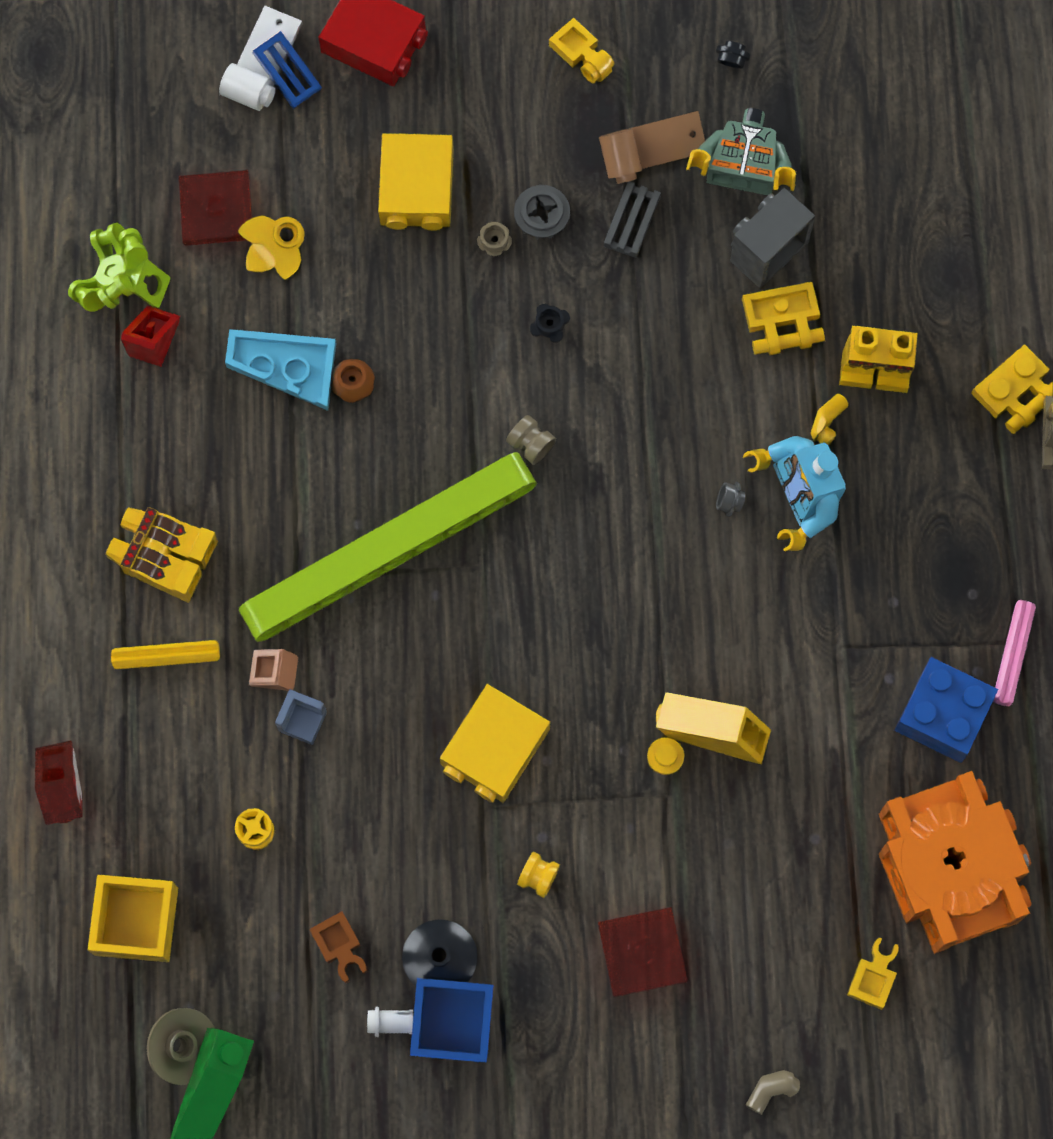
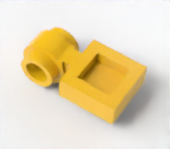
(576, 44)

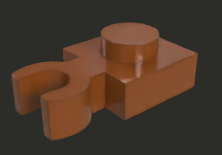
(337, 941)

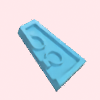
(286, 362)

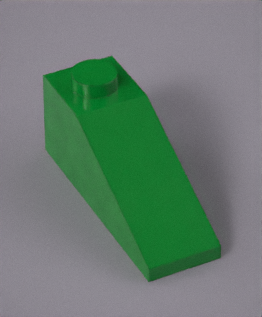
(212, 1084)

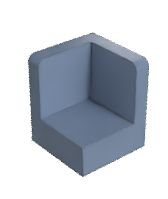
(301, 717)

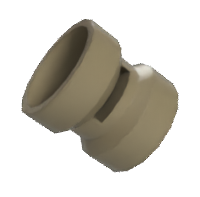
(529, 438)

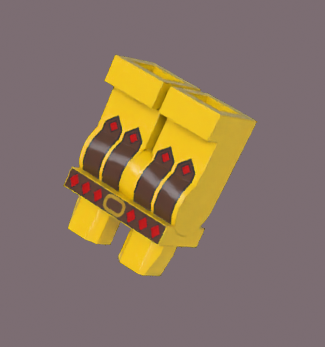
(878, 349)
(163, 551)

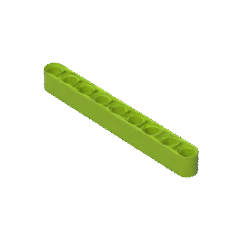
(387, 547)

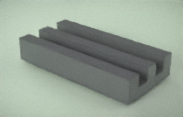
(641, 193)

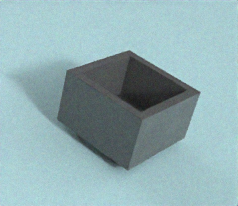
(771, 237)

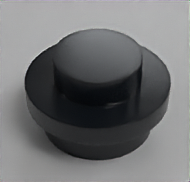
(732, 54)

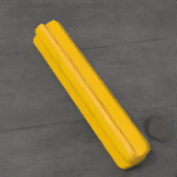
(165, 654)

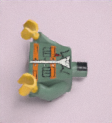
(745, 157)

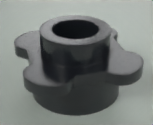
(549, 313)

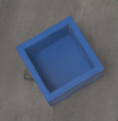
(946, 710)
(451, 1020)

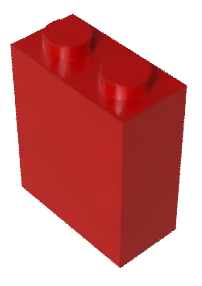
(374, 37)

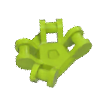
(118, 272)

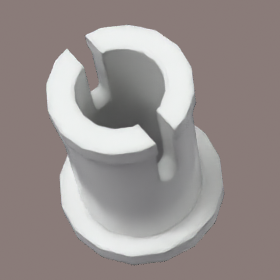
(389, 1021)

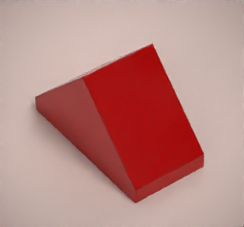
(150, 335)

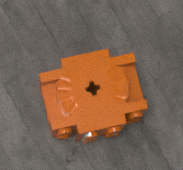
(979, 839)

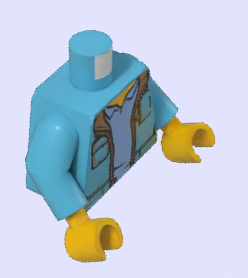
(809, 481)

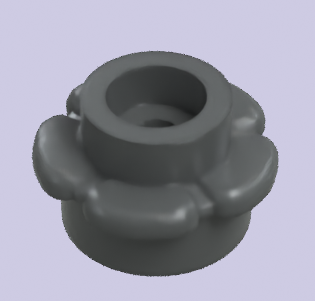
(730, 498)

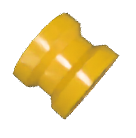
(249, 824)
(538, 874)

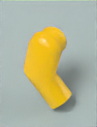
(824, 417)

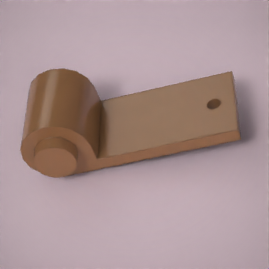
(650, 145)

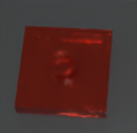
(214, 206)
(642, 952)

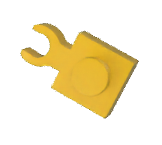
(872, 979)

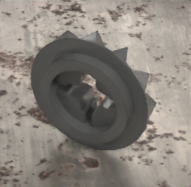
(549, 199)

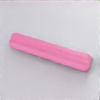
(1014, 652)

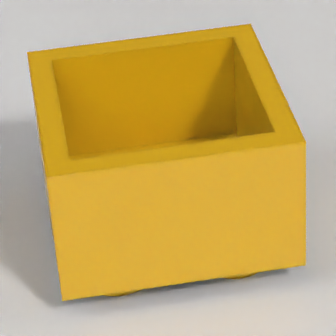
(133, 918)

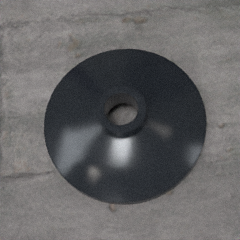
(435, 935)

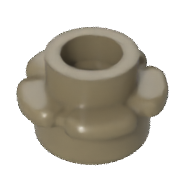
(492, 230)

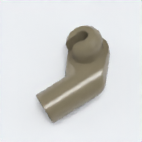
(771, 1085)

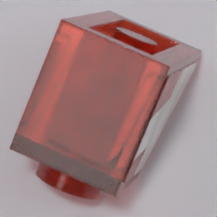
(58, 783)

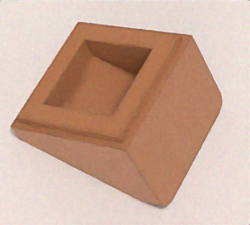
(273, 669)

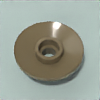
(190, 1028)

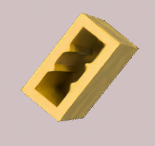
(416, 181)
(494, 744)

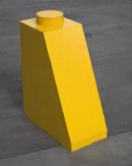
(713, 726)

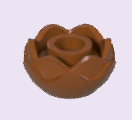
(356, 390)

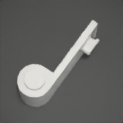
(248, 80)

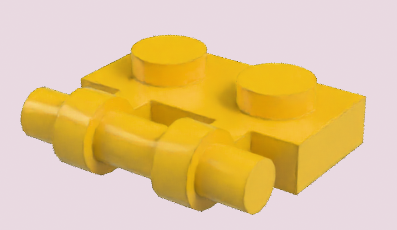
(781, 308)
(1010, 382)

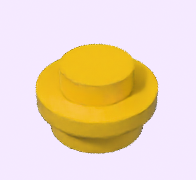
(665, 756)

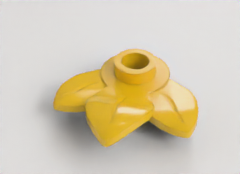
(269, 249)

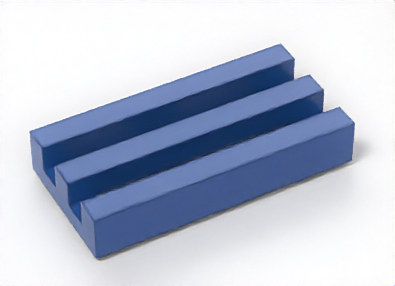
(277, 79)

